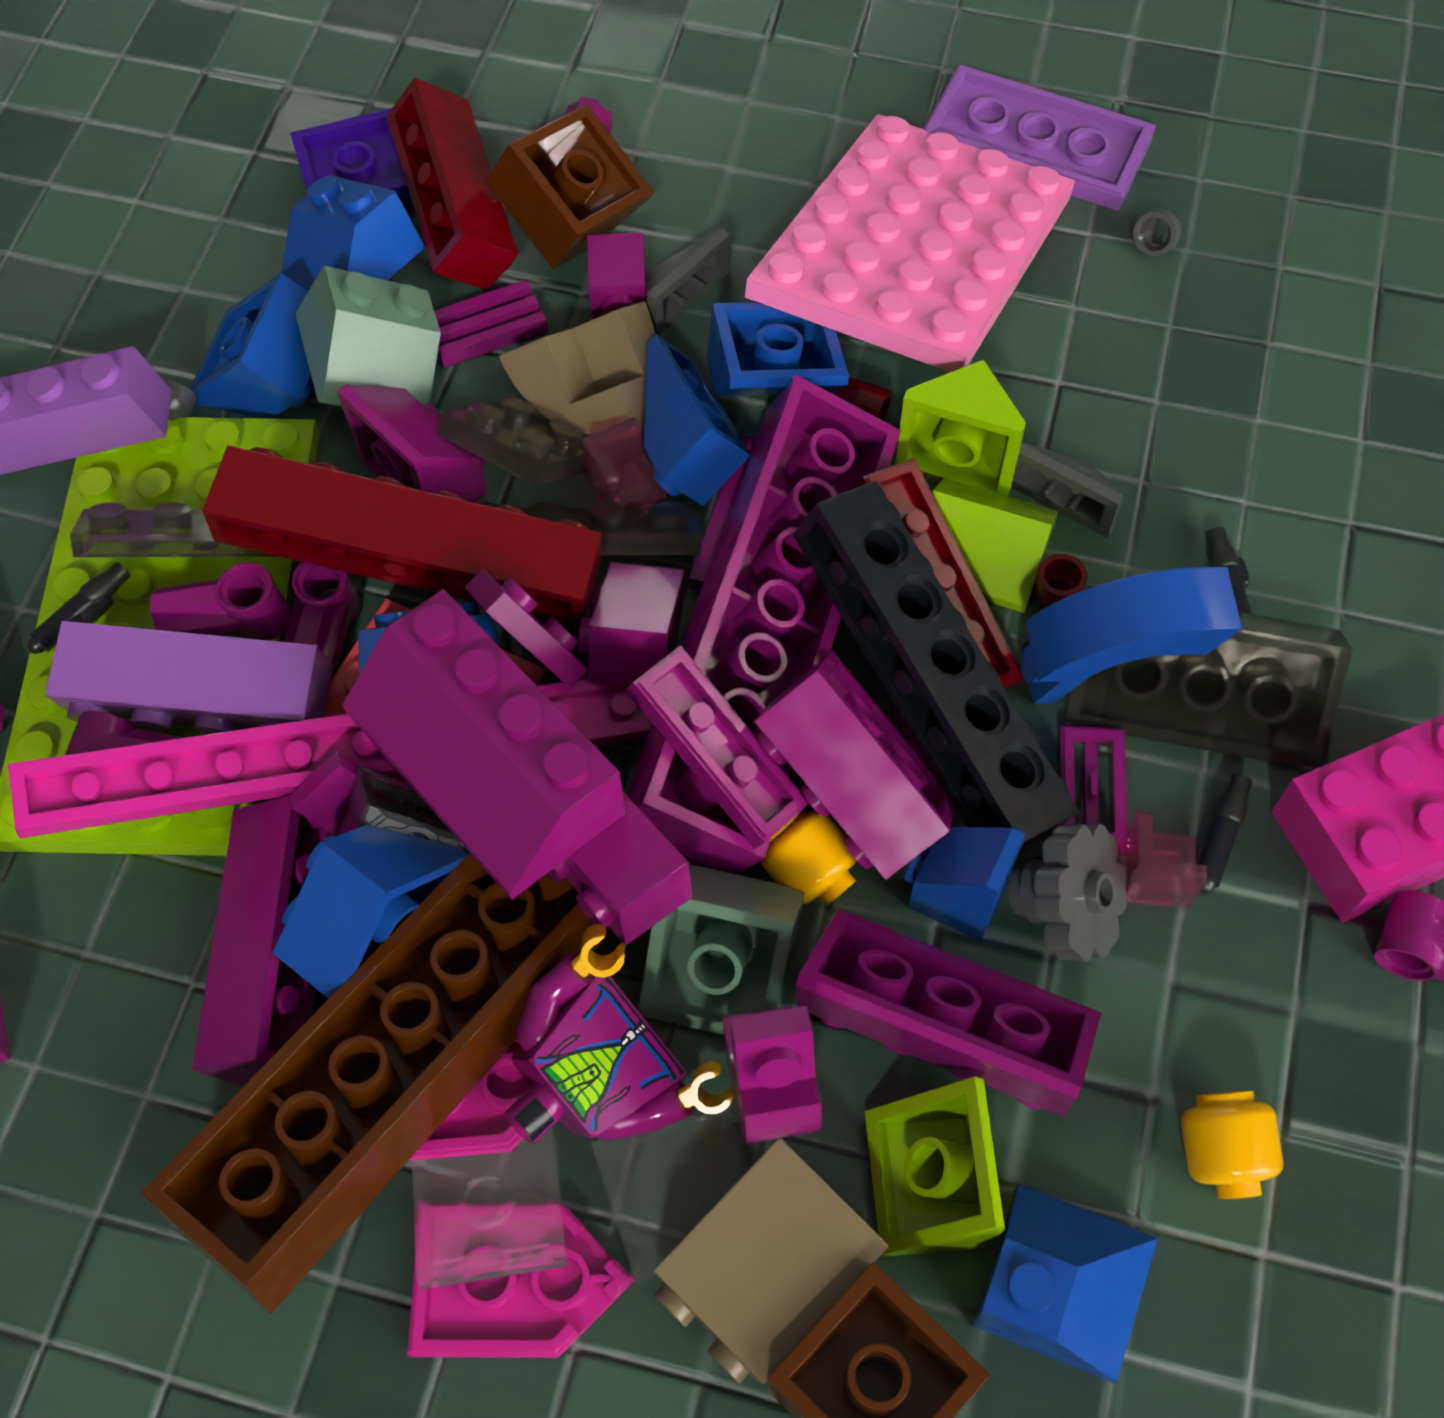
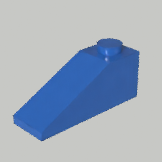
(687, 426)

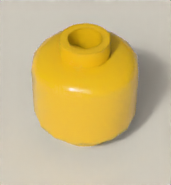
(810, 857)
(1232, 1143)

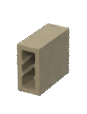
(767, 1264)

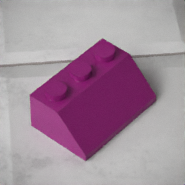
(856, 766)

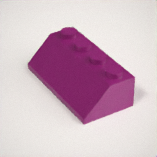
(483, 744)
(949, 1012)

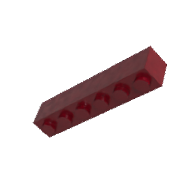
(399, 531)

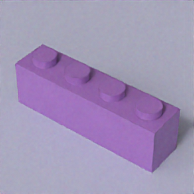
(80, 409)
(186, 678)

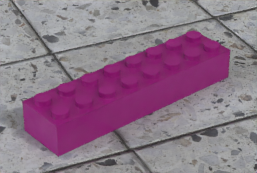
(761, 603)

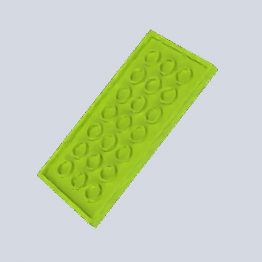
(141, 477)

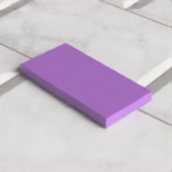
(1045, 130)

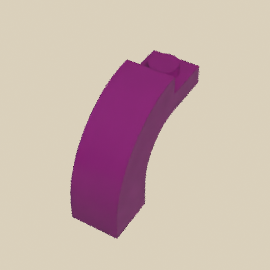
(773, 1073)

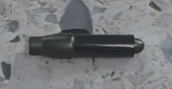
(1223, 555)
(84, 607)
(1227, 820)

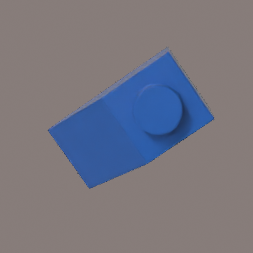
(964, 876)

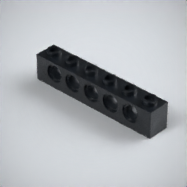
(932, 665)

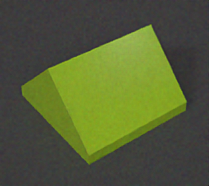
(962, 429)
(998, 538)
(935, 1171)

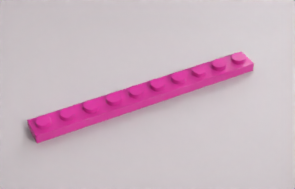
(247, 764)

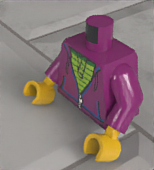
(598, 1058)

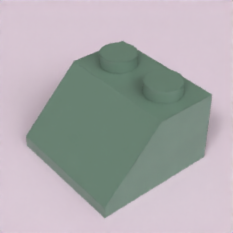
(368, 334)
(721, 951)

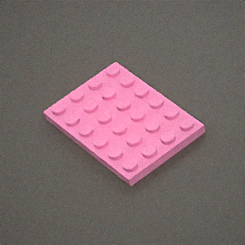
(912, 242)

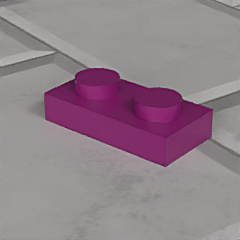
(512, 610)

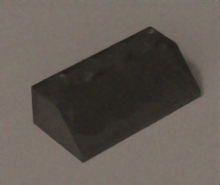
(1254, 696)

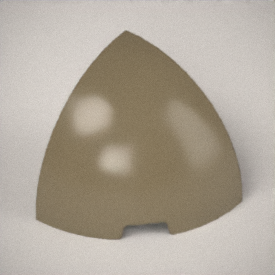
(587, 372)

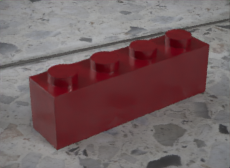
(448, 187)

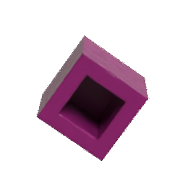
(616, 271)

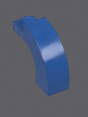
(1124, 622)

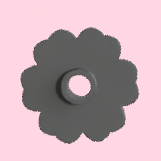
(1073, 891)

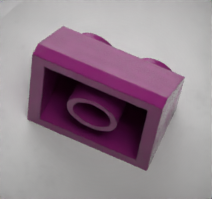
(401, 442)

